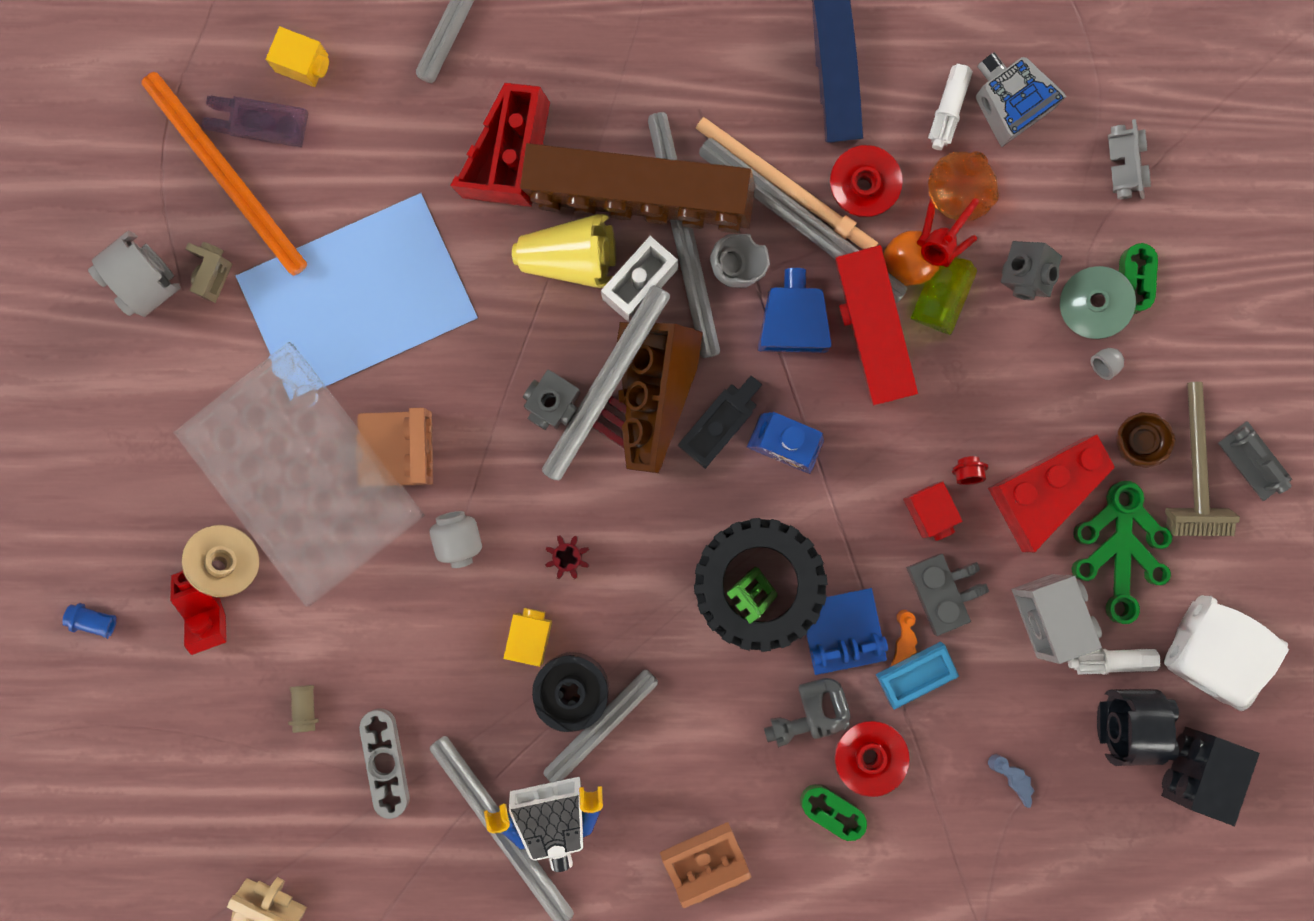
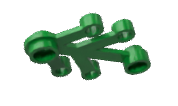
(1123, 545)

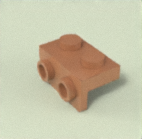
(705, 865)

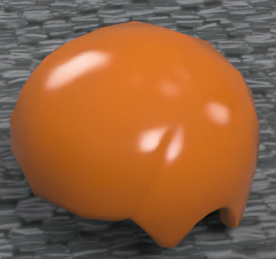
(905, 259)

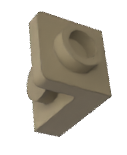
(211, 275)

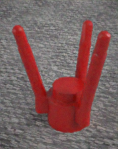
(941, 245)

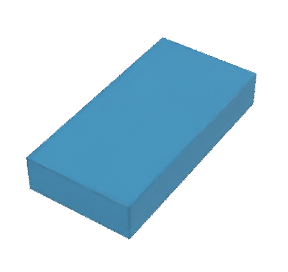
(917, 675)

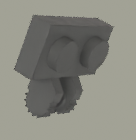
(940, 594)

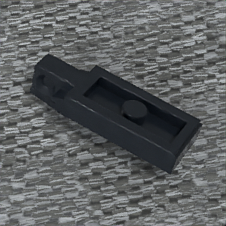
(720, 422)

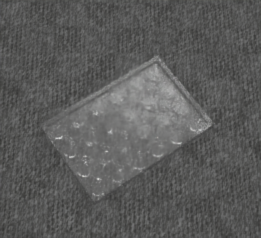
(298, 474)

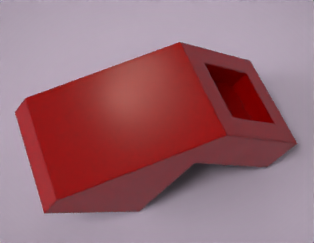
(201, 613)

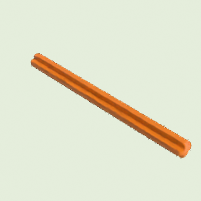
(224, 173)

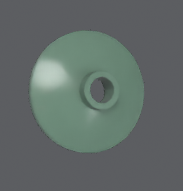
(1097, 321)

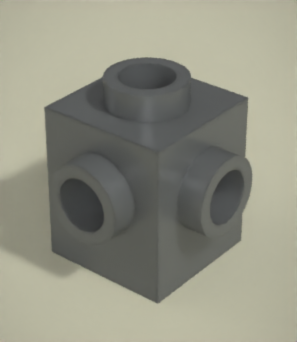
(1031, 269)
(551, 387)

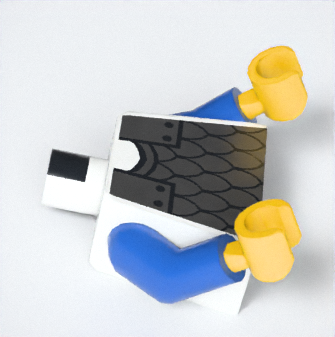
(549, 820)

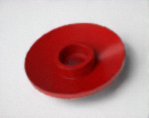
(872, 165)
(885, 771)

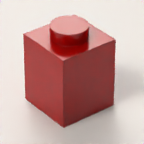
(933, 511)

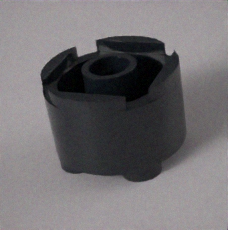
(575, 713)
(1138, 727)

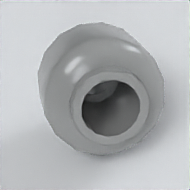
(455, 539)

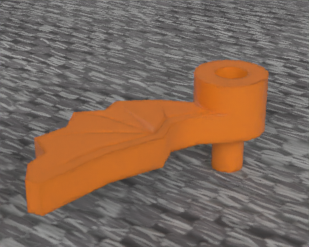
(907, 641)

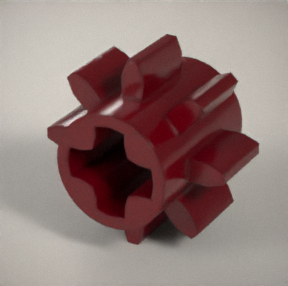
(557, 561)

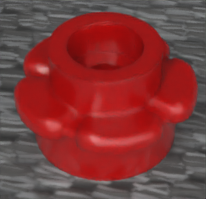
(970, 471)

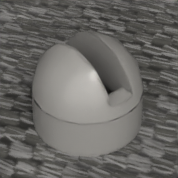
(1107, 363)

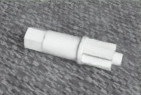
(949, 109)
(1110, 661)

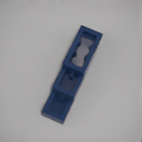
(837, 69)

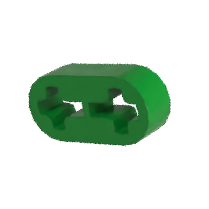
(1146, 274)
(829, 820)

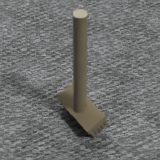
(1200, 519)

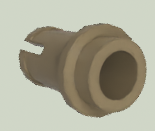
(302, 709)

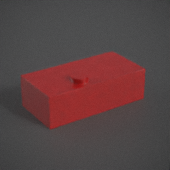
(875, 325)

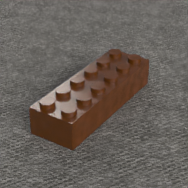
(638, 187)

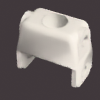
(1224, 653)

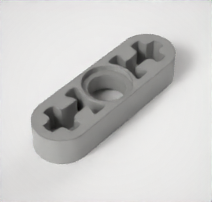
(398, 788)

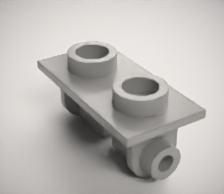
(1128, 145)

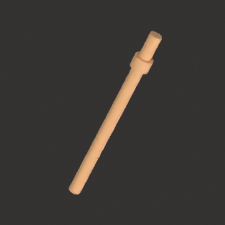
(842, 226)

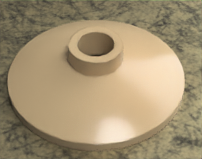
(220, 544)

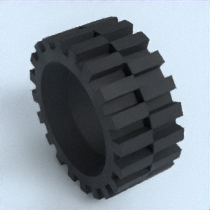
(810, 580)

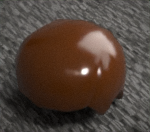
(1145, 440)

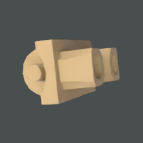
(264, 903)

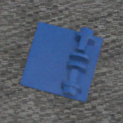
(847, 633)

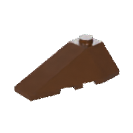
(656, 392)

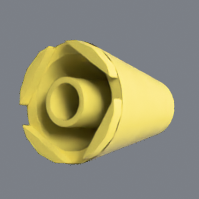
(569, 251)

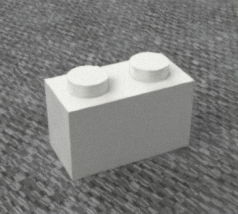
(645, 268)

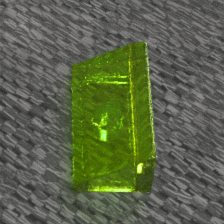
(945, 296)

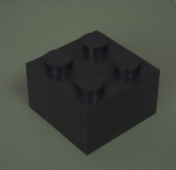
(1209, 775)

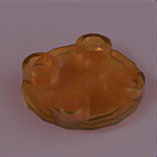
(960, 179)

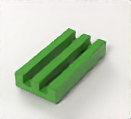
(746, 599)

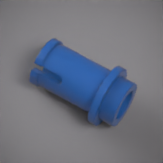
(79, 618)

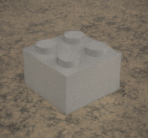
(1058, 618)

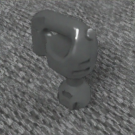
(815, 720)

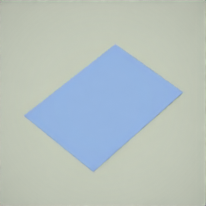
(362, 293)

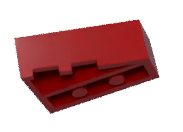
(497, 158)
(1050, 490)

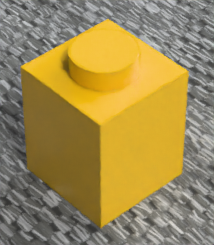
(298, 57)
(528, 637)

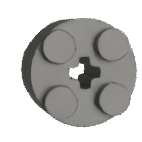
(133, 275)

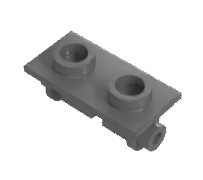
(1255, 461)

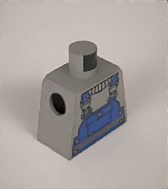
(1015, 96)

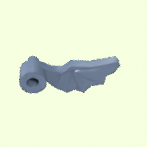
(1016, 778)

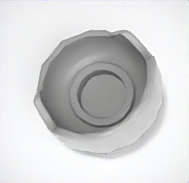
(739, 260)

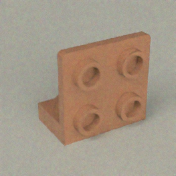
(402, 443)

